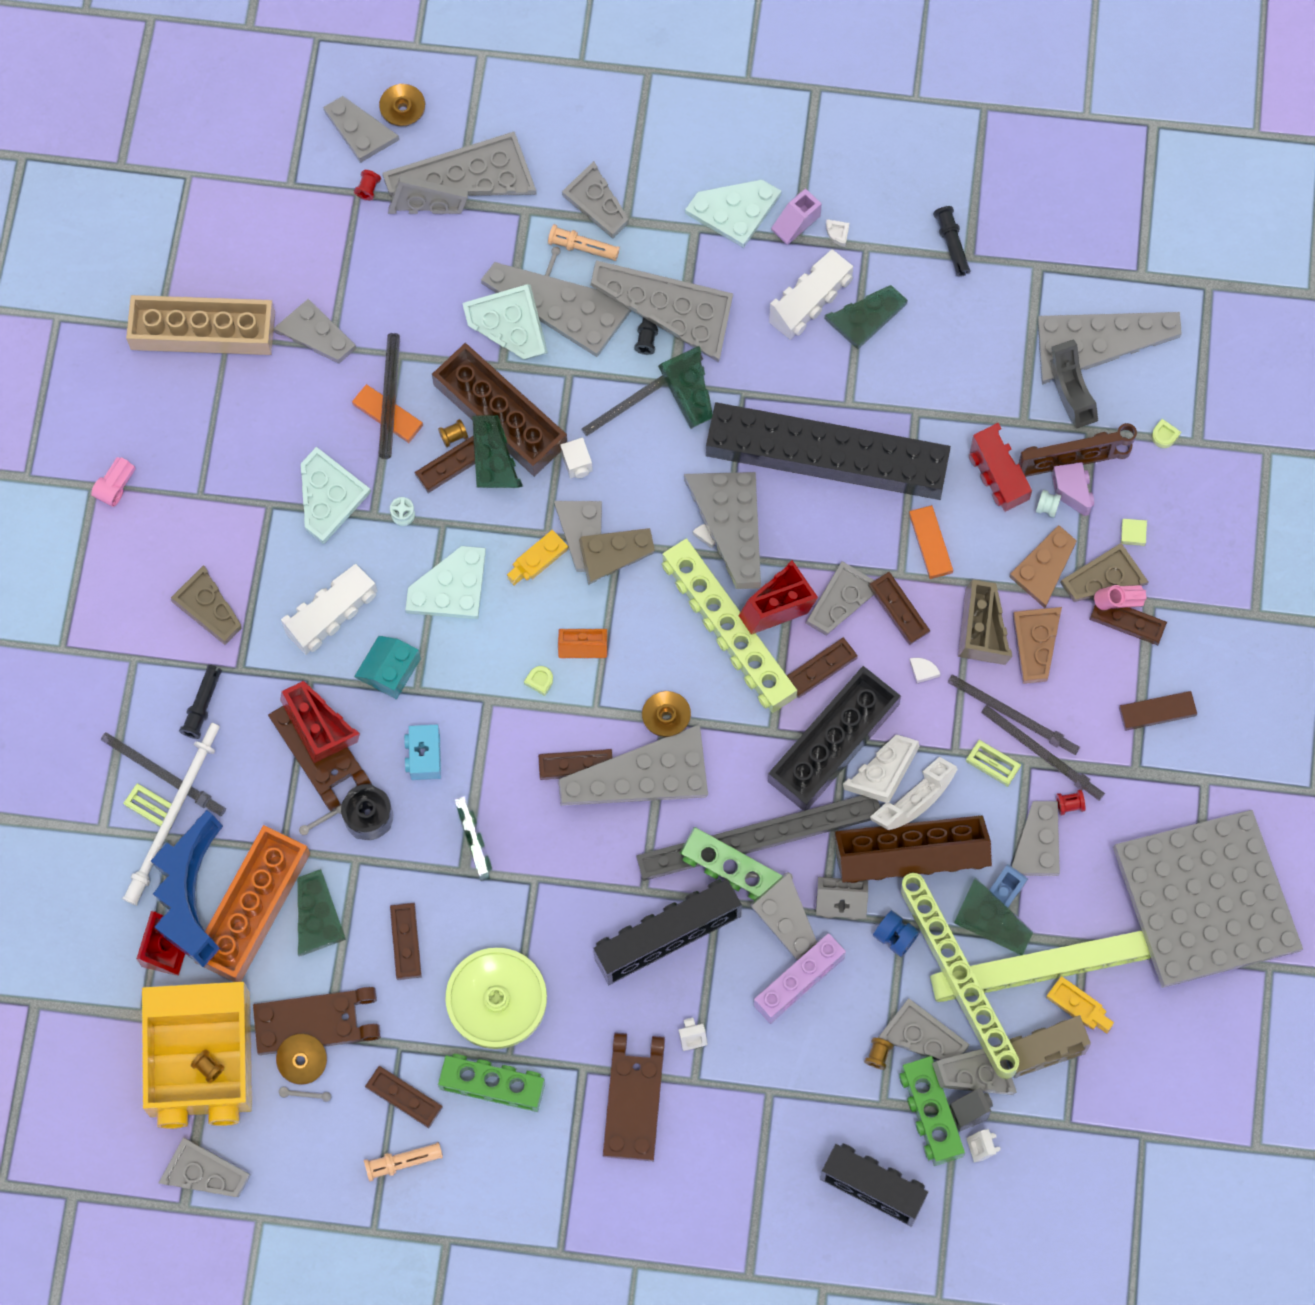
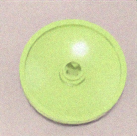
(496, 998)

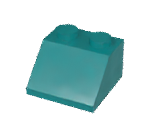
(388, 665)

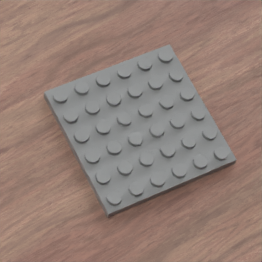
(1207, 898)

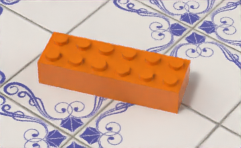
(254, 901)

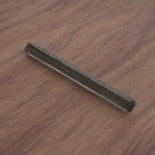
(389, 396)

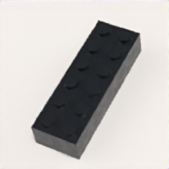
(834, 738)
(667, 931)

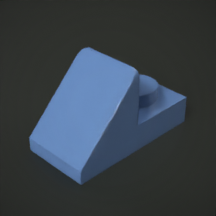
(1008, 885)

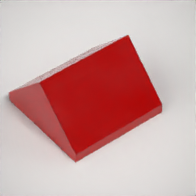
(157, 952)

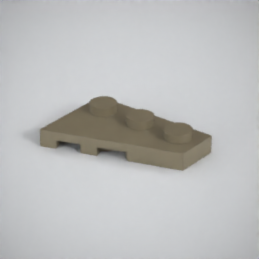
(612, 551)
(1107, 570)
(206, 606)

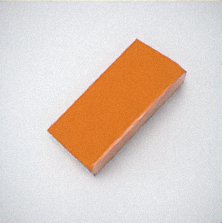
(582, 643)

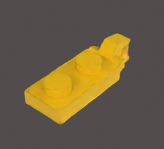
(537, 558)
(1077, 1003)

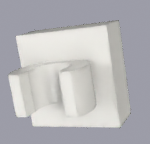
(692, 1035)
(982, 1145)

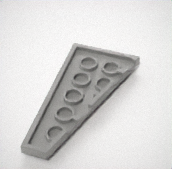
(480, 168)
(568, 308)
(681, 308)
(1104, 336)
(731, 516)
(653, 772)

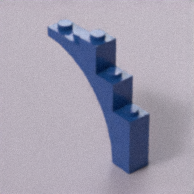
(177, 891)

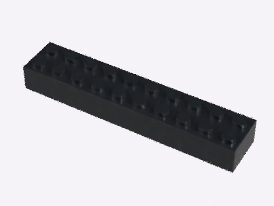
(827, 451)

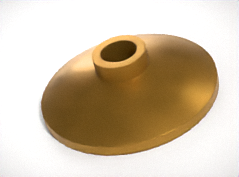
(402, 96)
(664, 704)
(310, 1049)

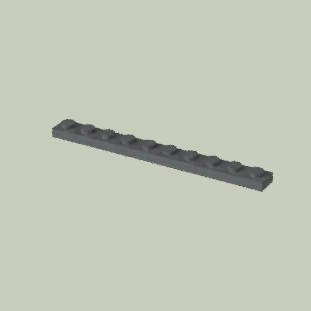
(765, 834)

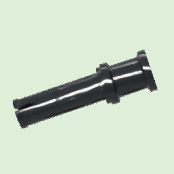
(949, 231)
(647, 333)
(197, 712)

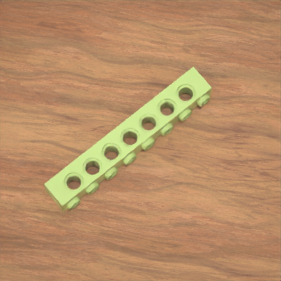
(686, 556)

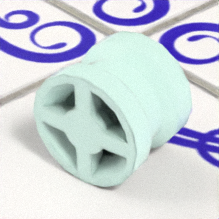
(1048, 503)
(402, 505)

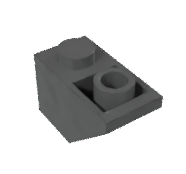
(971, 1109)

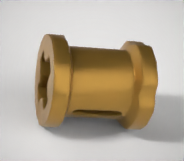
(453, 433)
(878, 1053)
(207, 1066)

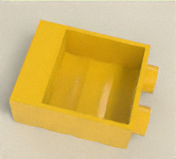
(175, 1030)

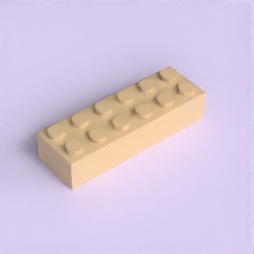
(200, 325)

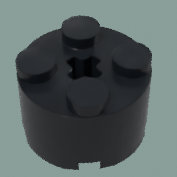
(353, 812)

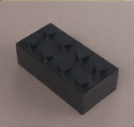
(873, 1184)

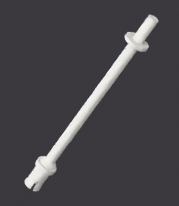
(141, 878)

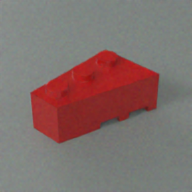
(999, 469)
(779, 600)
(316, 723)

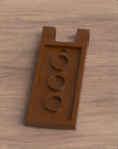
(1087, 450)
(319, 772)
(314, 1016)
(633, 1102)

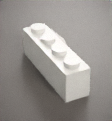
(810, 294)
(329, 609)

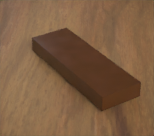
(447, 465)
(899, 608)
(1131, 622)
(822, 666)
(1158, 710)
(567, 763)
(405, 941)
(404, 1097)

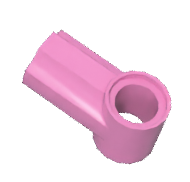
(111, 486)
(1120, 597)

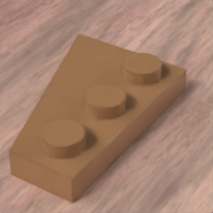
(1044, 565)
(1036, 641)

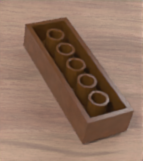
(483, 391)
(913, 849)

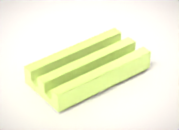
(989, 771)
(132, 796)

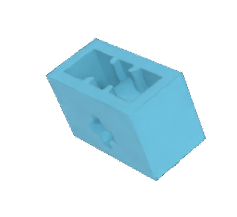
(425, 766)

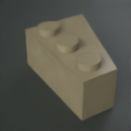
(982, 625)
(1050, 1046)

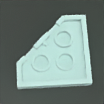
(734, 209)
(509, 320)
(328, 494)
(451, 586)

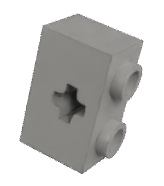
(853, 897)

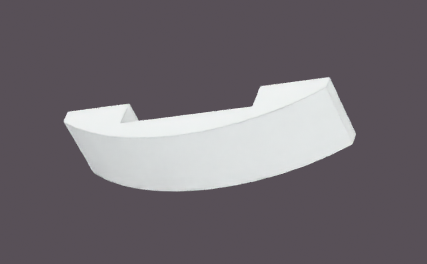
(919, 799)

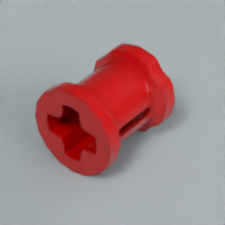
(367, 185)
(1071, 802)

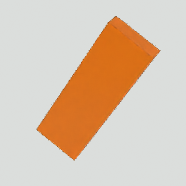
(370, 403)
(931, 542)

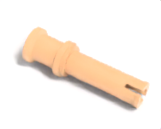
(610, 252)
(389, 1163)

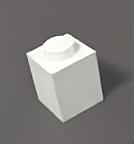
(576, 458)

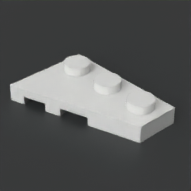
(885, 771)

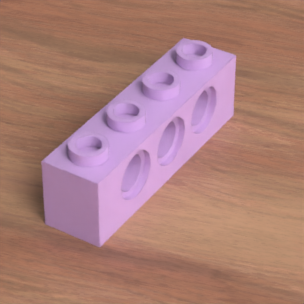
(799, 978)

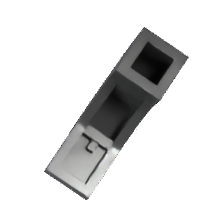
(1071, 385)

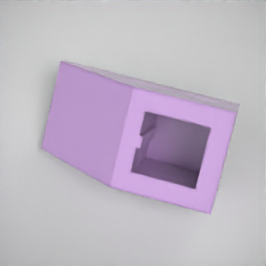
(797, 216)
(1072, 483)

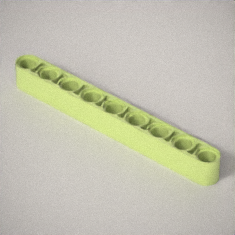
(1049, 964)
(959, 987)

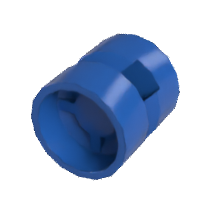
(893, 925)

